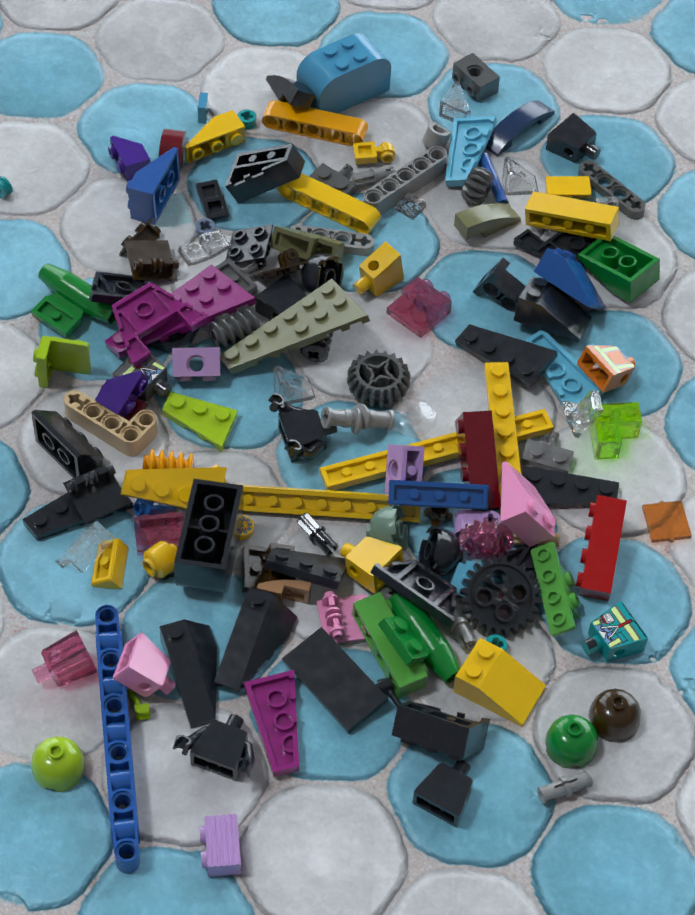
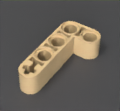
(123, 435)

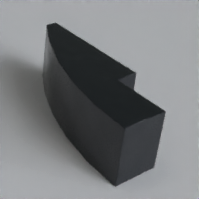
(291, 91)

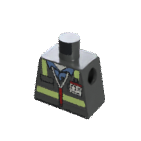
(156, 381)

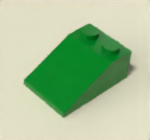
(621, 267)

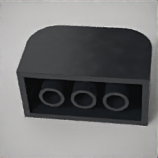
(209, 536)

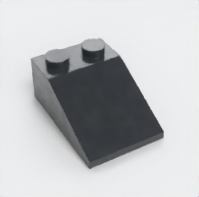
(551, 310)

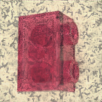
(156, 528)

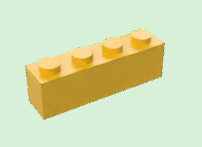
(572, 216)

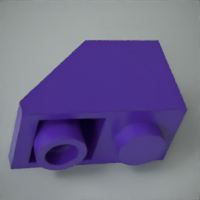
(128, 155)
(122, 391)

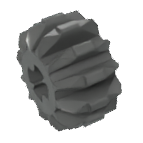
(477, 185)

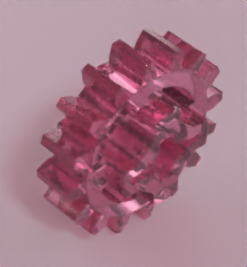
(485, 538)

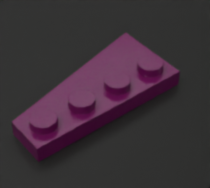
(275, 715)

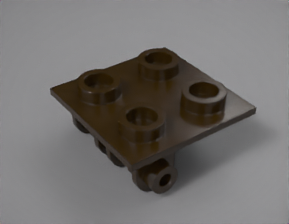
(151, 260)
(288, 262)

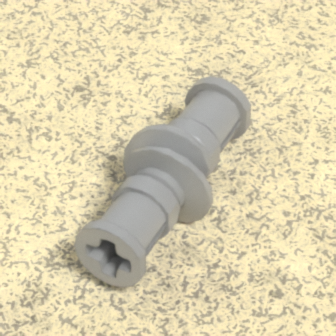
(357, 418)

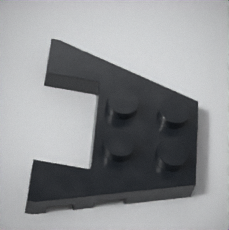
(532, 243)

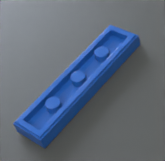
(438, 494)

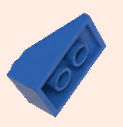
(153, 187)
(569, 275)

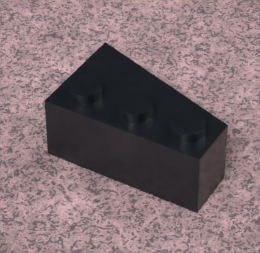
(263, 170)
(439, 731)

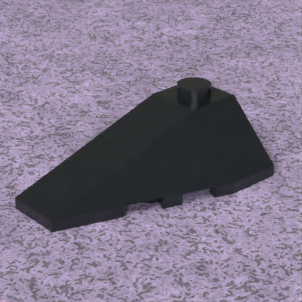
(257, 633)
(193, 667)

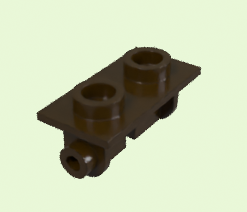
(144, 231)

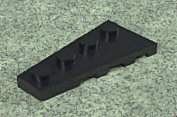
(57, 517)

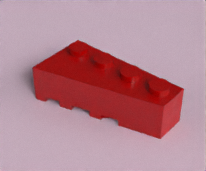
(602, 547)

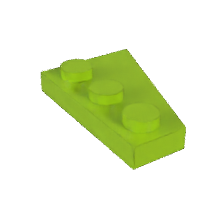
(204, 418)

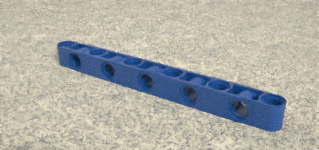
(117, 742)

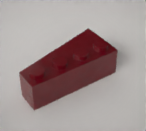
(478, 453)

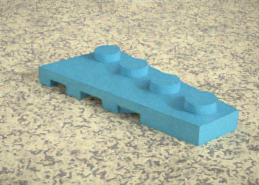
(467, 146)
(564, 375)

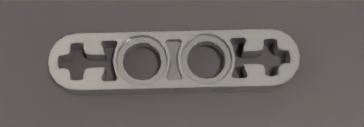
(357, 238)

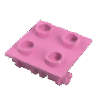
(337, 618)

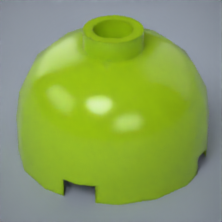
(57, 764)

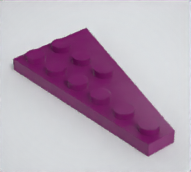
(206, 292)

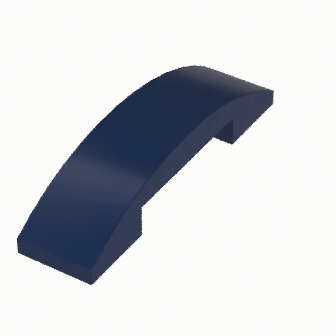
(516, 124)

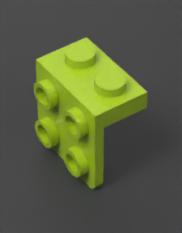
(60, 355)

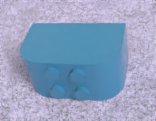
(345, 73)

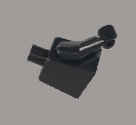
(300, 429)
(220, 748)

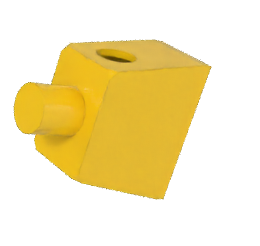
(380, 271)
(363, 556)

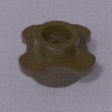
(445, 515)

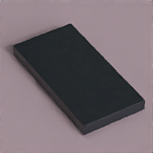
(335, 680)

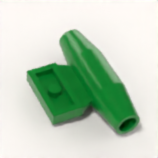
(69, 303)
(419, 639)

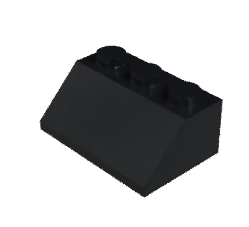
(65, 443)

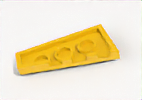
(167, 485)

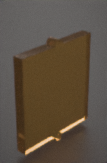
(666, 521)

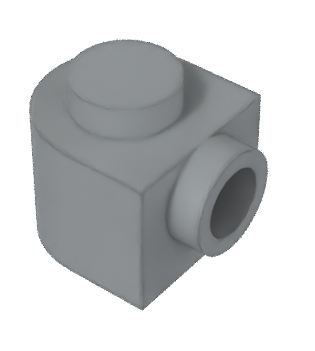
(436, 136)

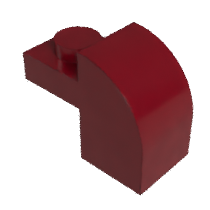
(173, 138)

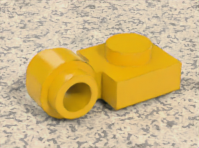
(367, 152)

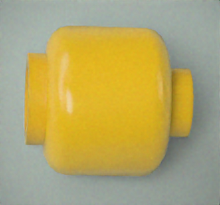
(159, 559)

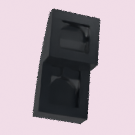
(211, 200)

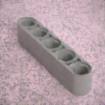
(407, 179)

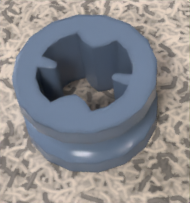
(202, 224)

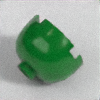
(571, 741)

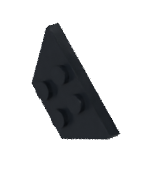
(112, 287)
(421, 587)

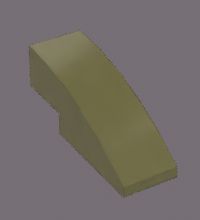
(485, 219)
(305, 243)

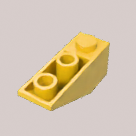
(218, 134)

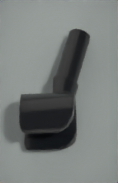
(386, 686)

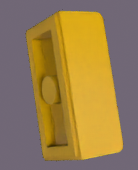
(568, 186)
(110, 566)

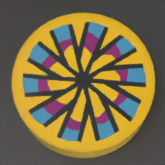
(247, 528)

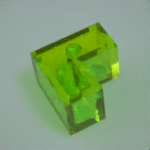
(615, 423)

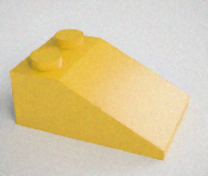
(498, 683)

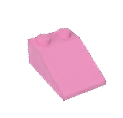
(524, 509)

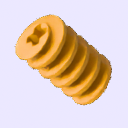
(161, 462)

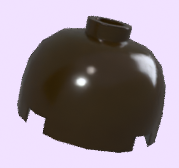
(615, 715)

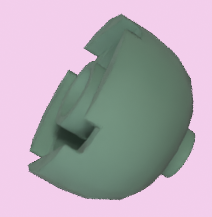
(388, 526)

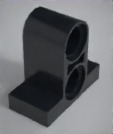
(501, 286)

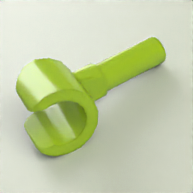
(141, 710)

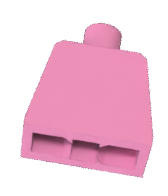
(143, 667)

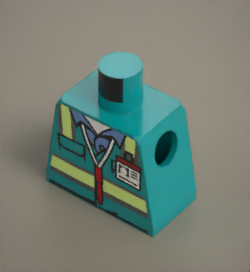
(615, 634)

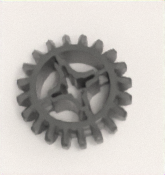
(379, 383)

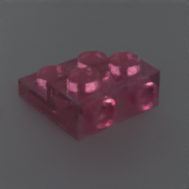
(420, 306)

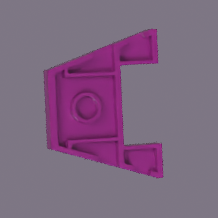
(147, 311)

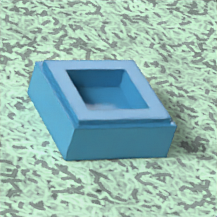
(202, 107)

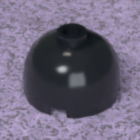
(321, 269)
(440, 551)

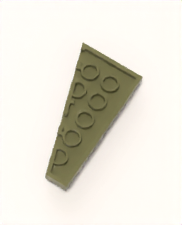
(298, 326)

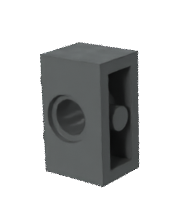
(475, 77)

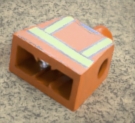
(606, 366)

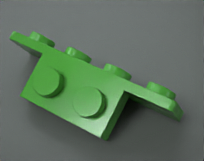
(556, 589)

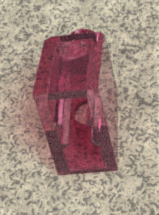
(65, 661)

